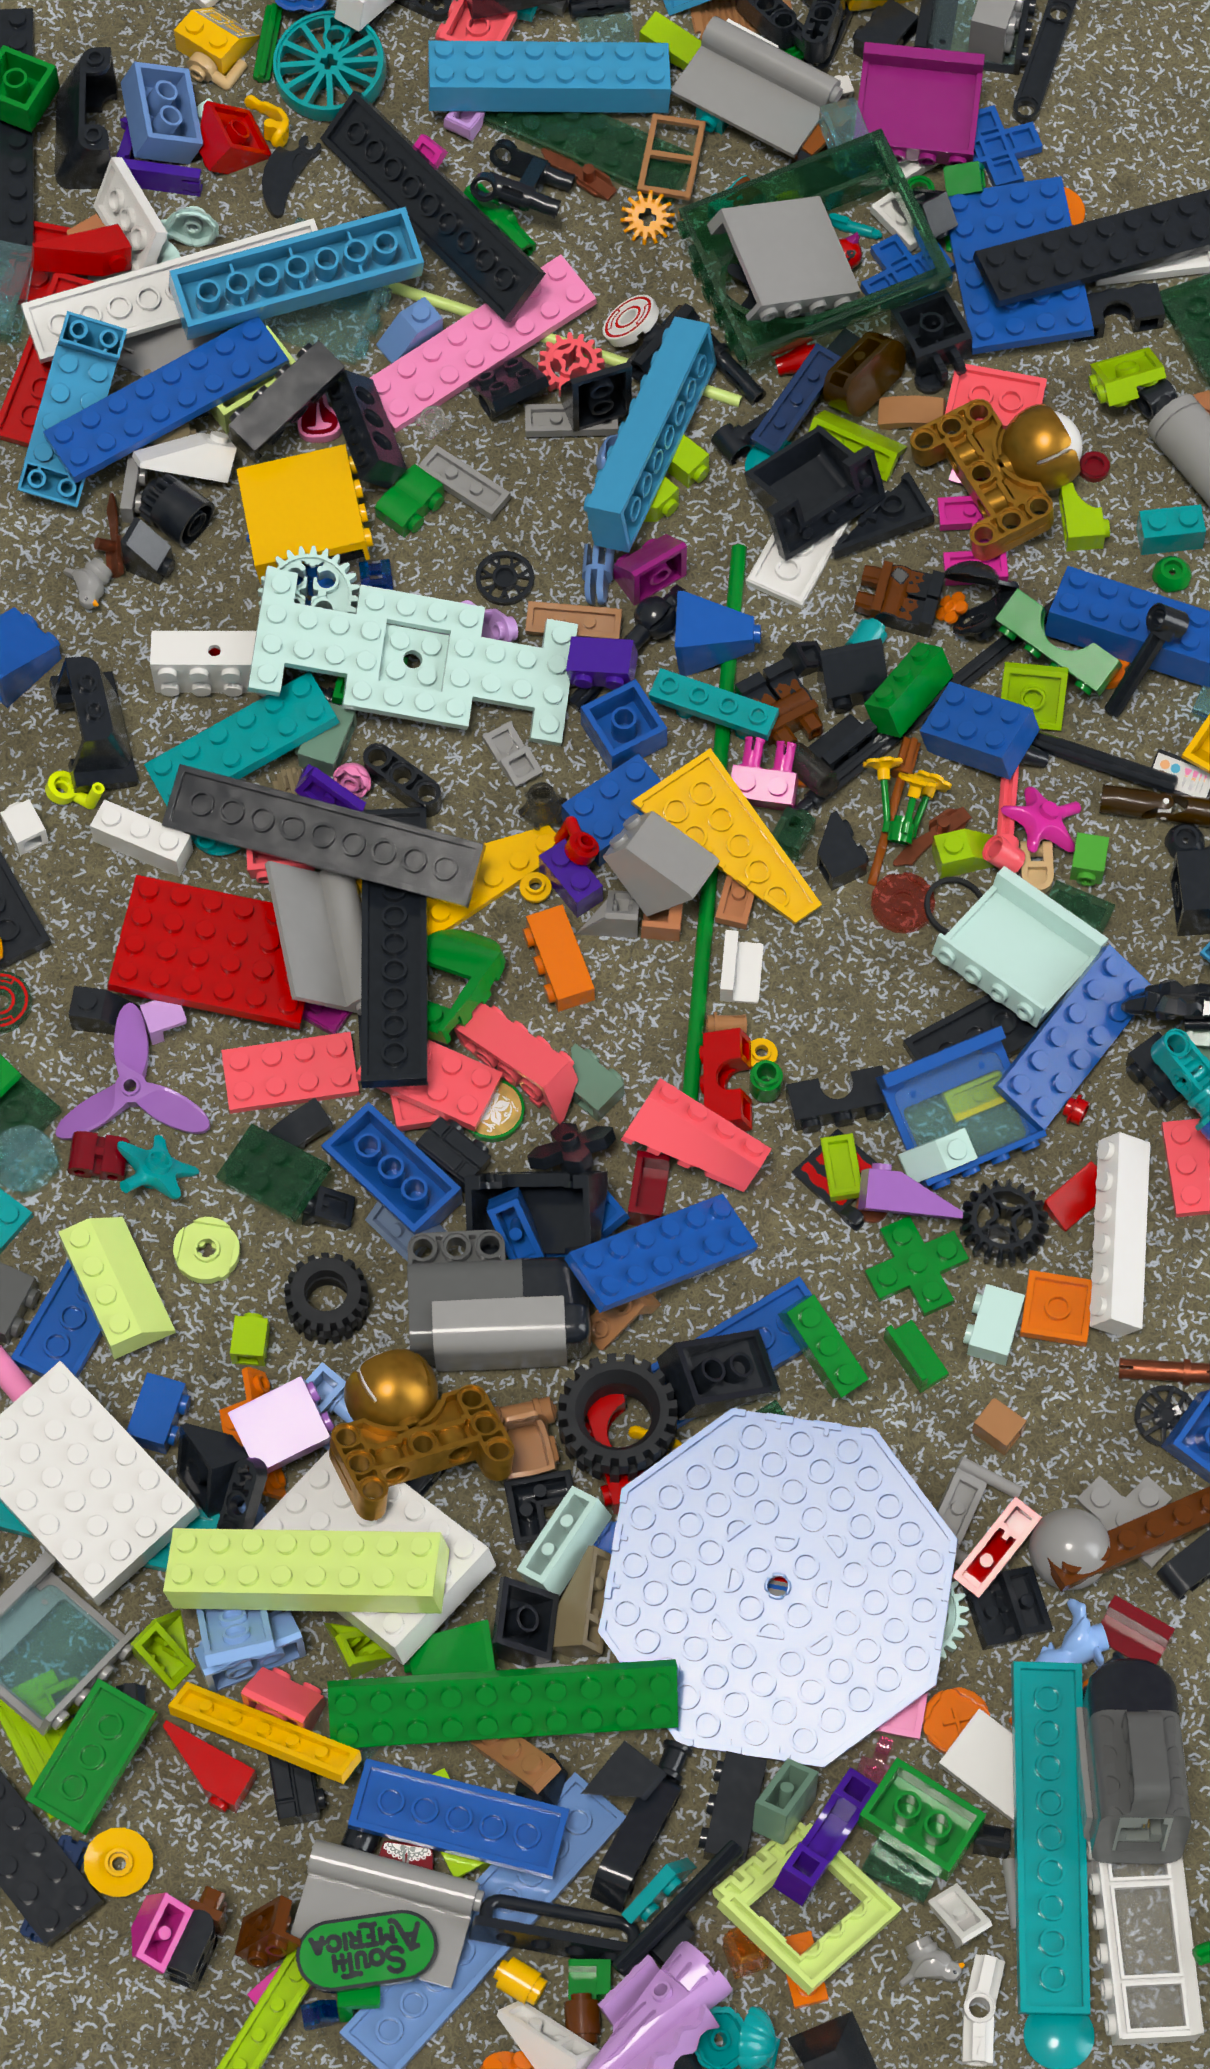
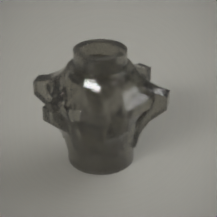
(542, 805)

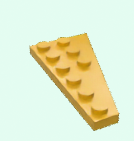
(717, 815)
(501, 870)

